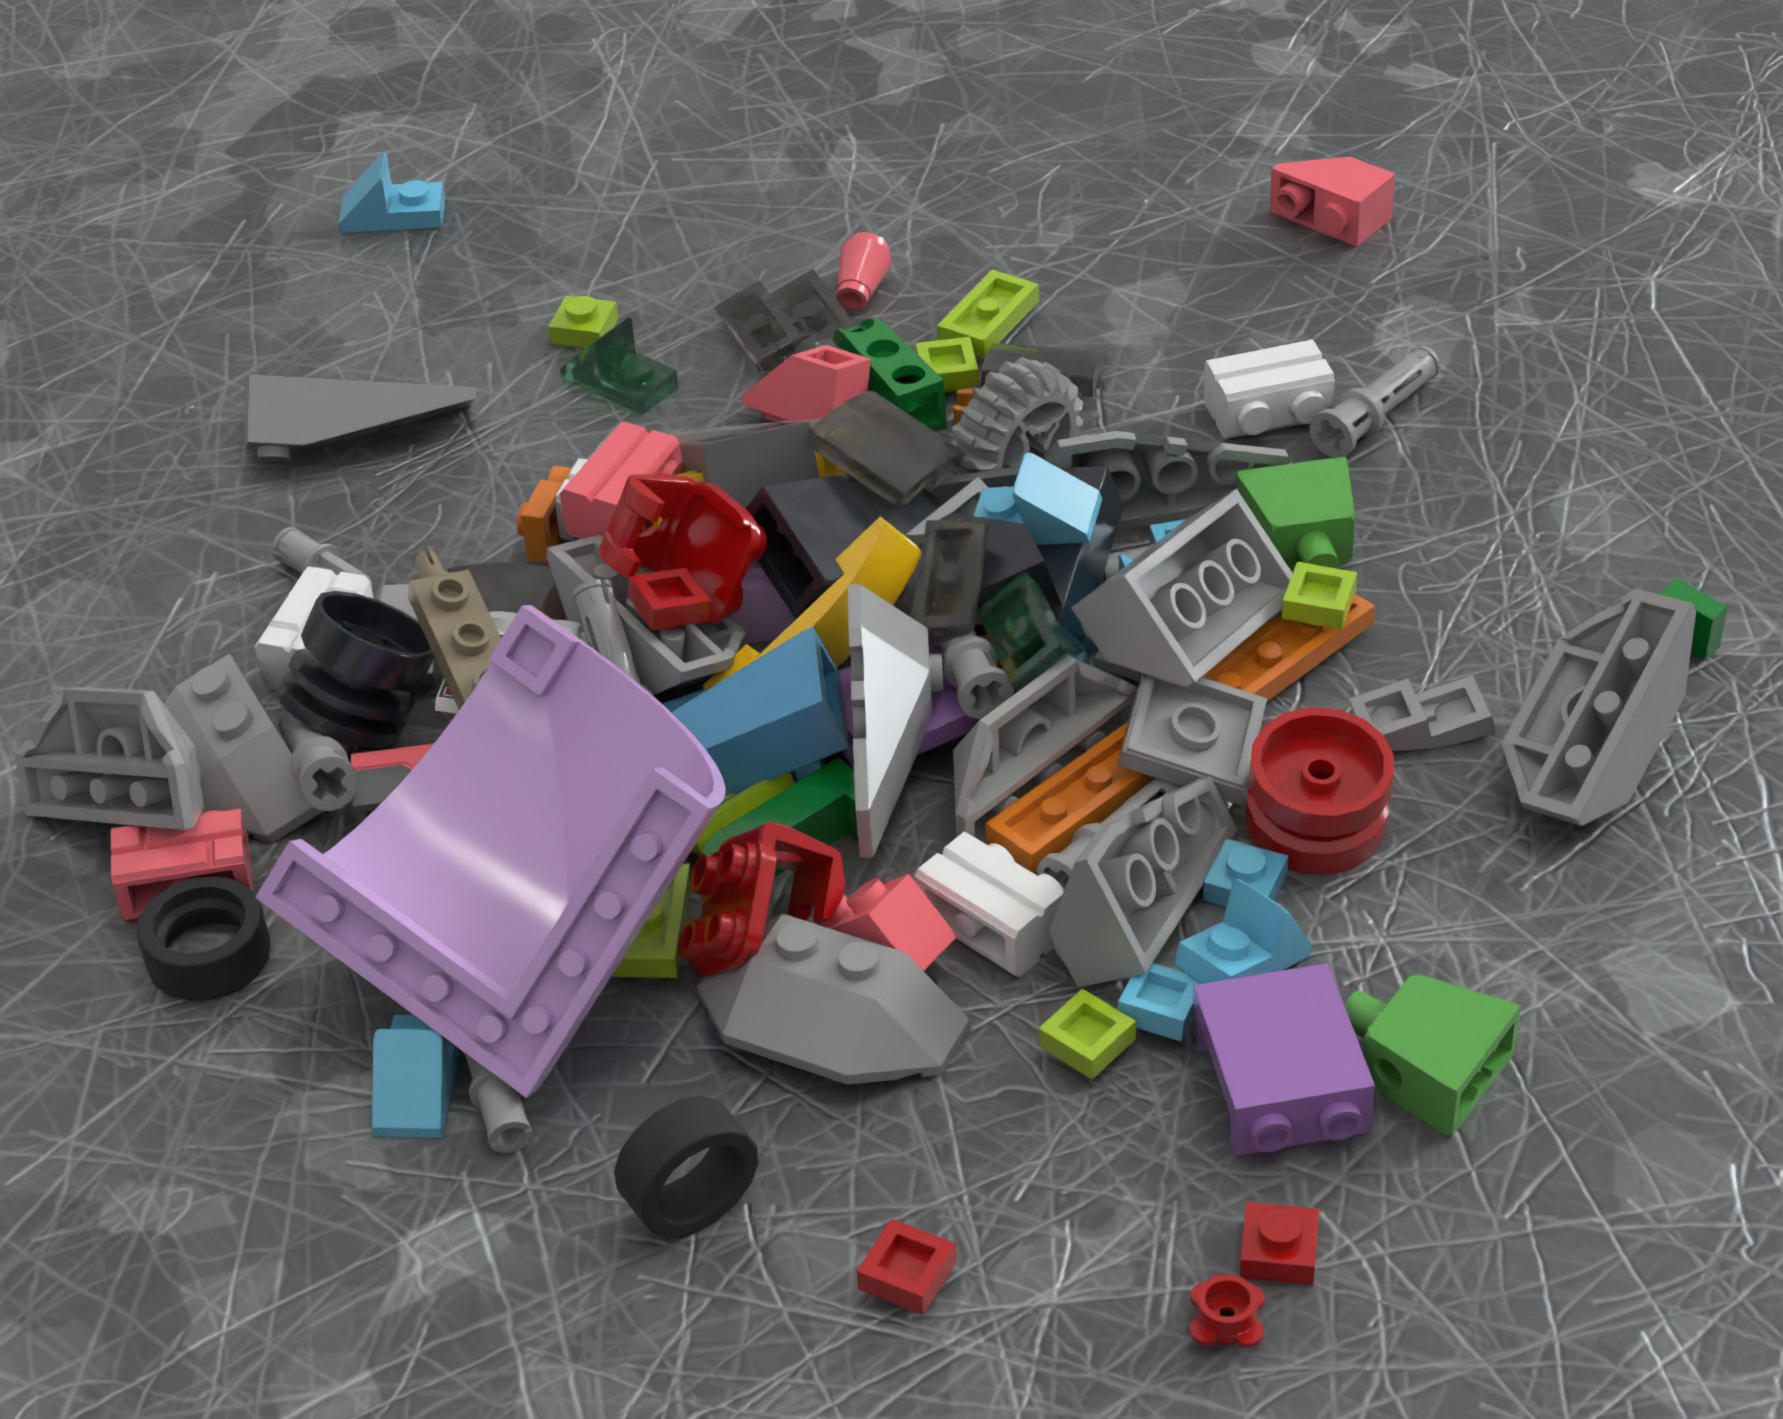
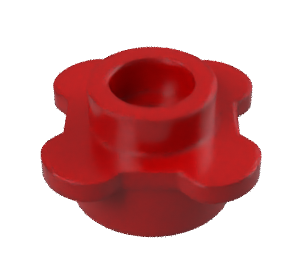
(1227, 1296)

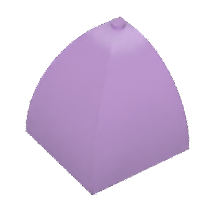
(513, 853)

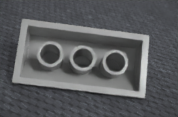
(1189, 595)

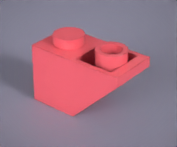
(1334, 196)
(809, 384)
(895, 917)

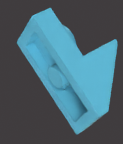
(383, 206)
(1046, 500)
(1250, 941)
(412, 1079)

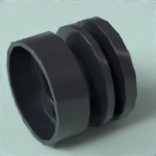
(356, 670)

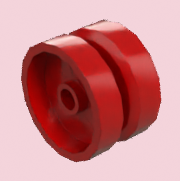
(1319, 789)

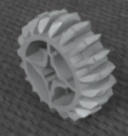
(1016, 414)

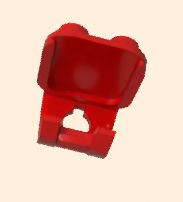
(697, 532)
(738, 891)

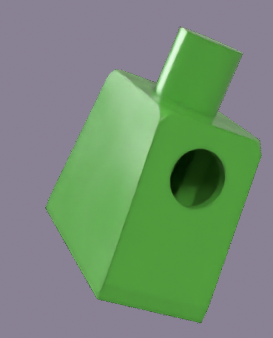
(1304, 509)
(1435, 1046)

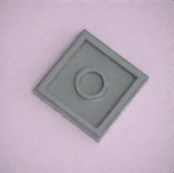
(1193, 733)

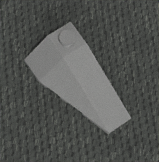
(312, 413)
(1163, 475)
(889, 705)
(1138, 883)

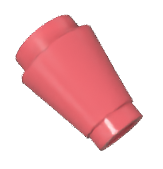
(861, 269)

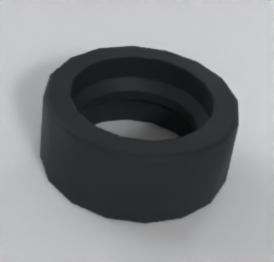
(209, 972)
(669, 1140)

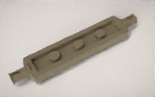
(453, 622)

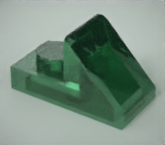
(620, 373)
(1025, 632)

